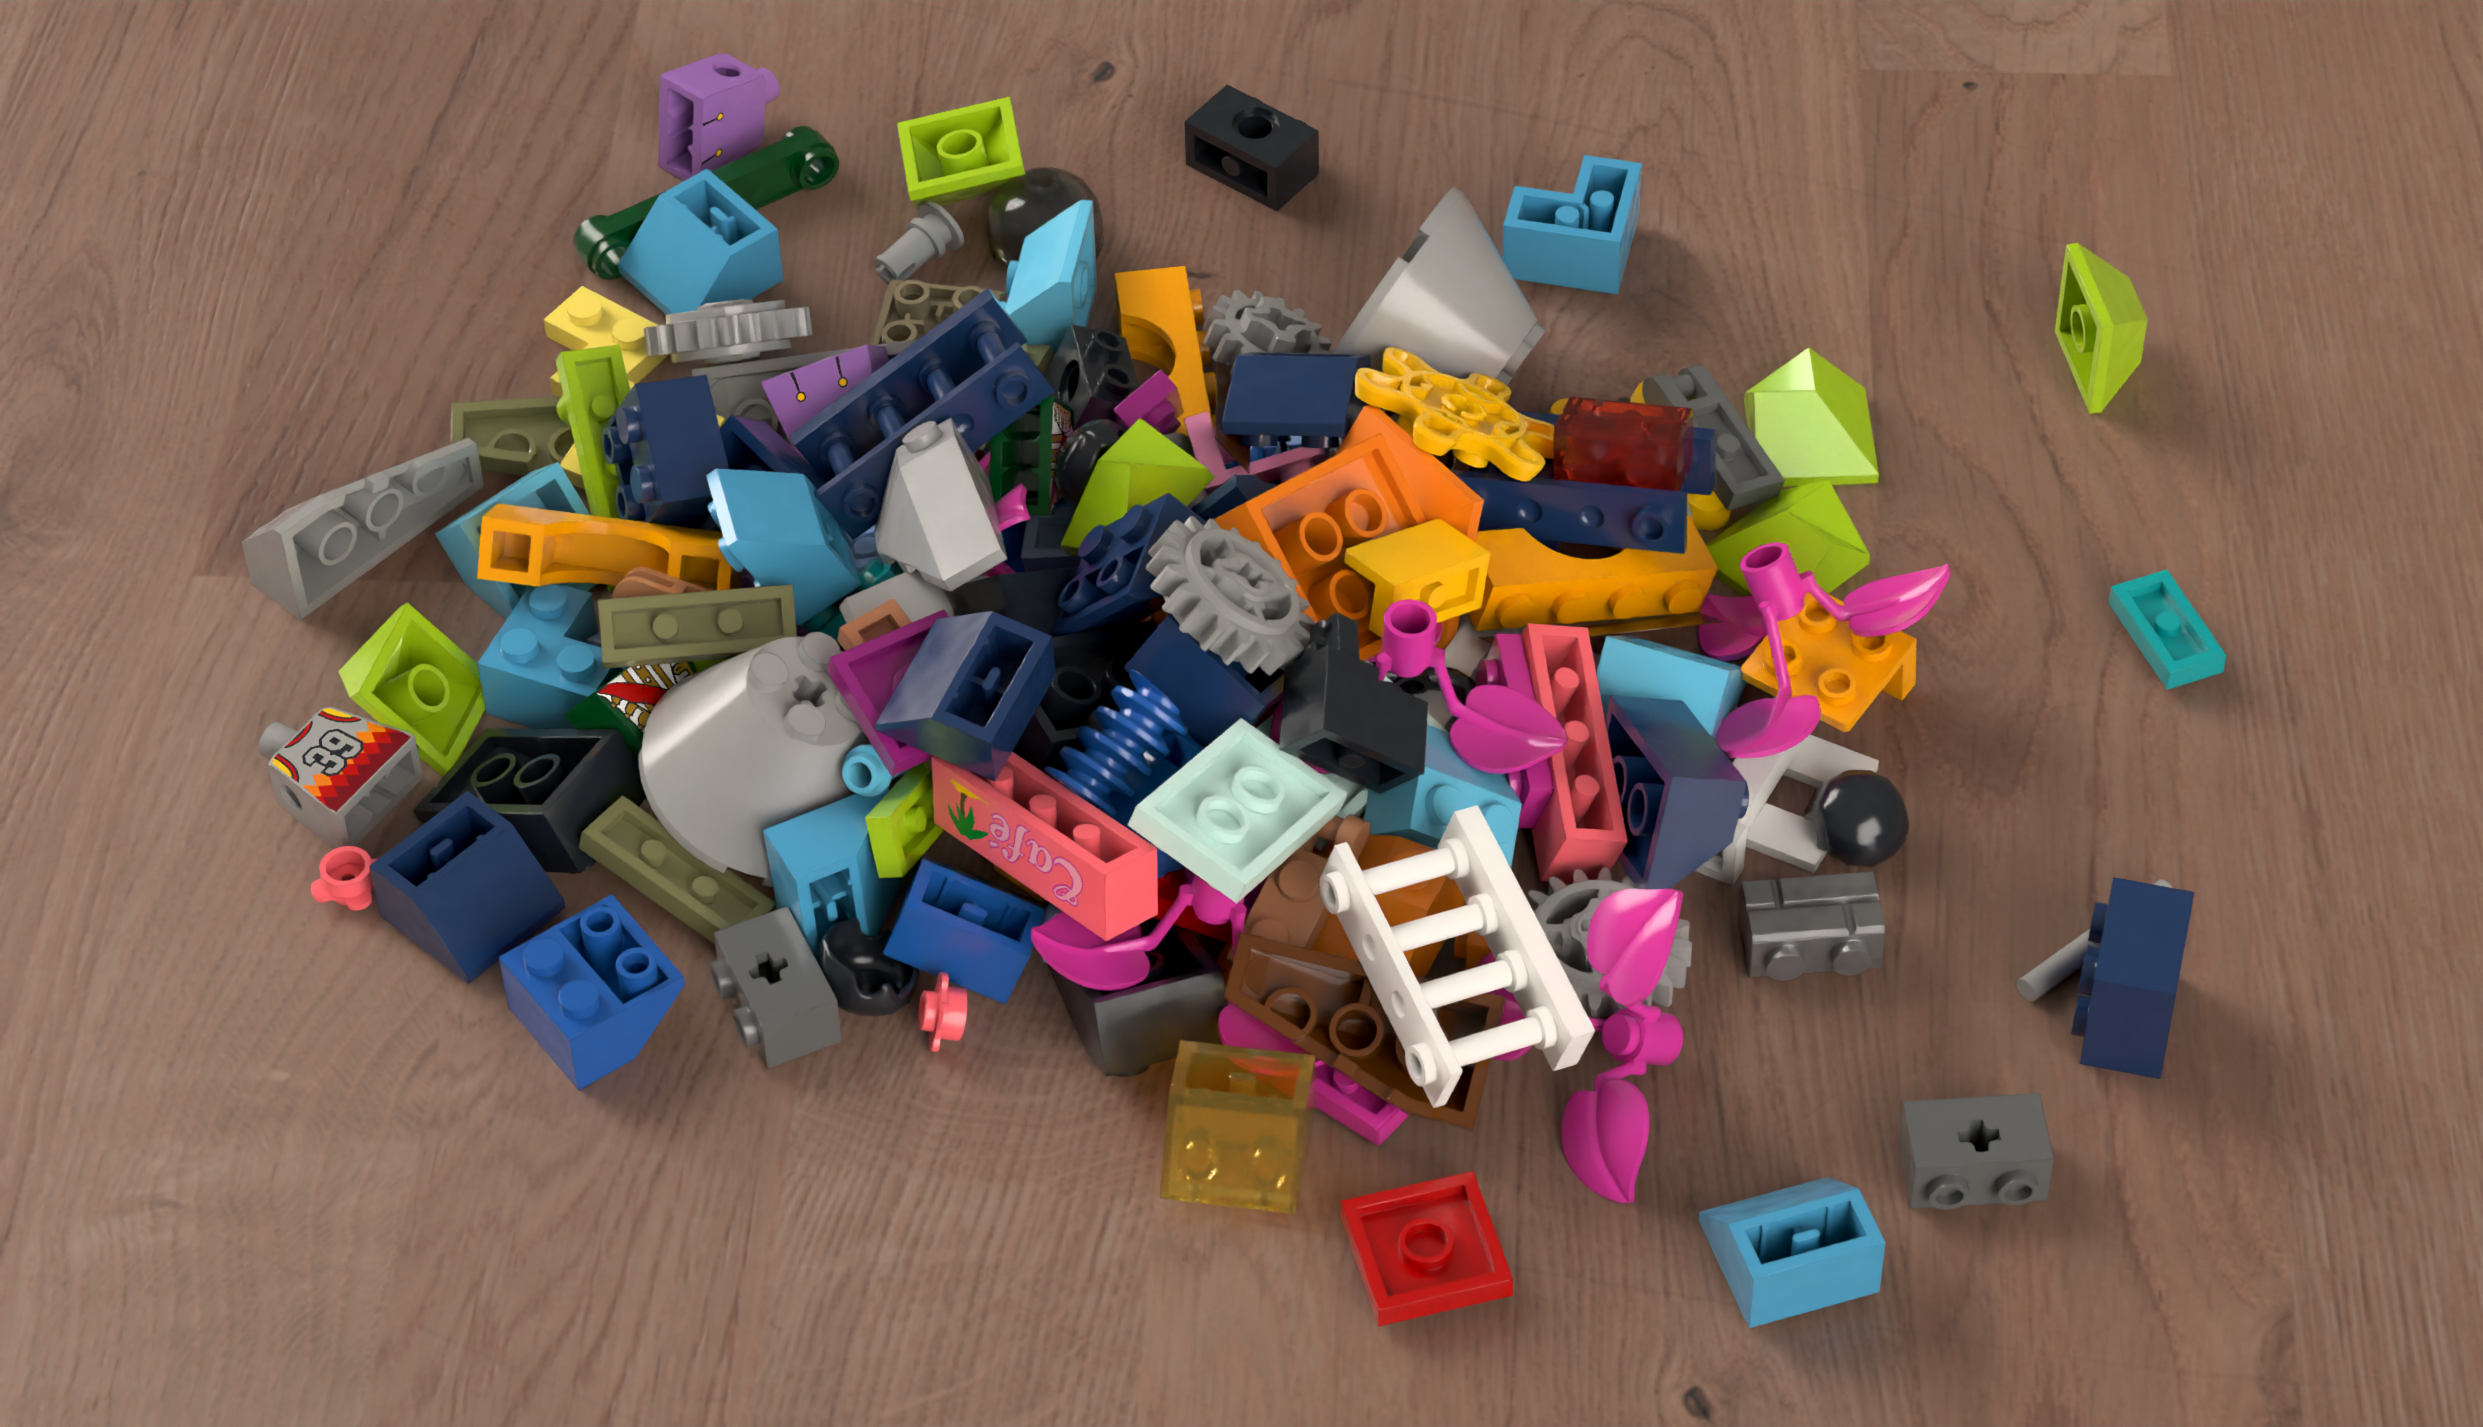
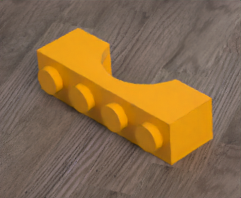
(1160, 324)
(568, 547)
(1549, 588)

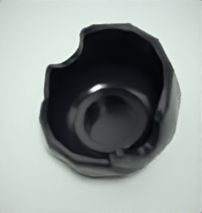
(1080, 455)
(1858, 818)
(861, 974)

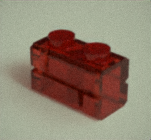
(1623, 444)

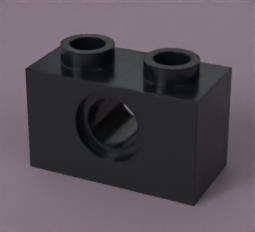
(1252, 147)
(1092, 373)

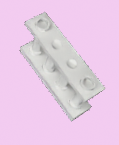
(1493, 910)

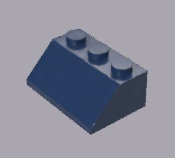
(1673, 789)

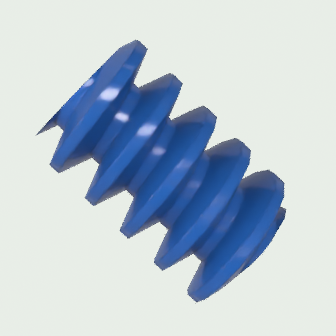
(1120, 744)

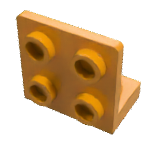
(1835, 664)

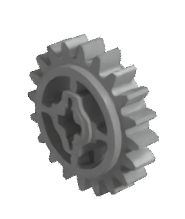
(728, 331)
(1230, 595)
(1566, 922)

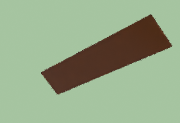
(1230, 442)
(1641, 625)

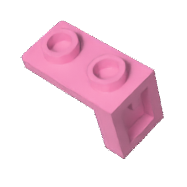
(1214, 456)

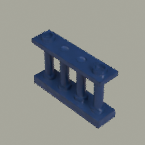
(959, 370)
(1593, 511)

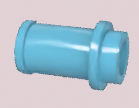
(865, 771)

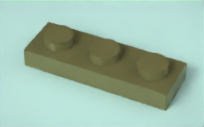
(693, 625)
(655, 864)

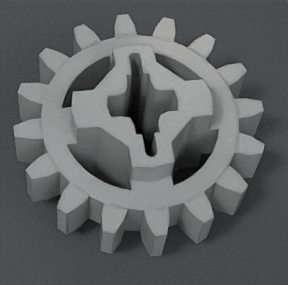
(1259, 325)

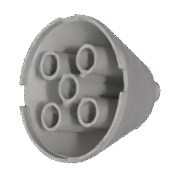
(1449, 302)
(748, 750)

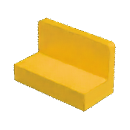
(1424, 565)

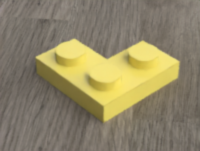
(594, 321)

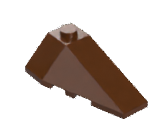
(1335, 1014)

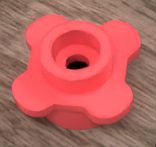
(345, 878)
(942, 1012)

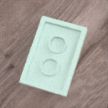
(1237, 810)

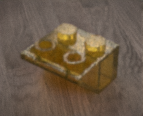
(1238, 1126)

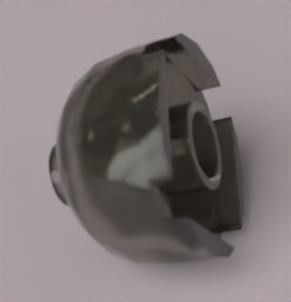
(1030, 203)

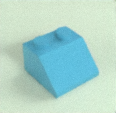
(1054, 277)
(541, 489)
(1659, 671)
(1426, 803)

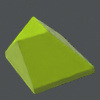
(960, 152)
(2098, 325)
(1813, 423)
(1134, 473)
(1809, 523)
(418, 684)

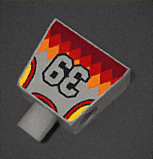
(340, 772)

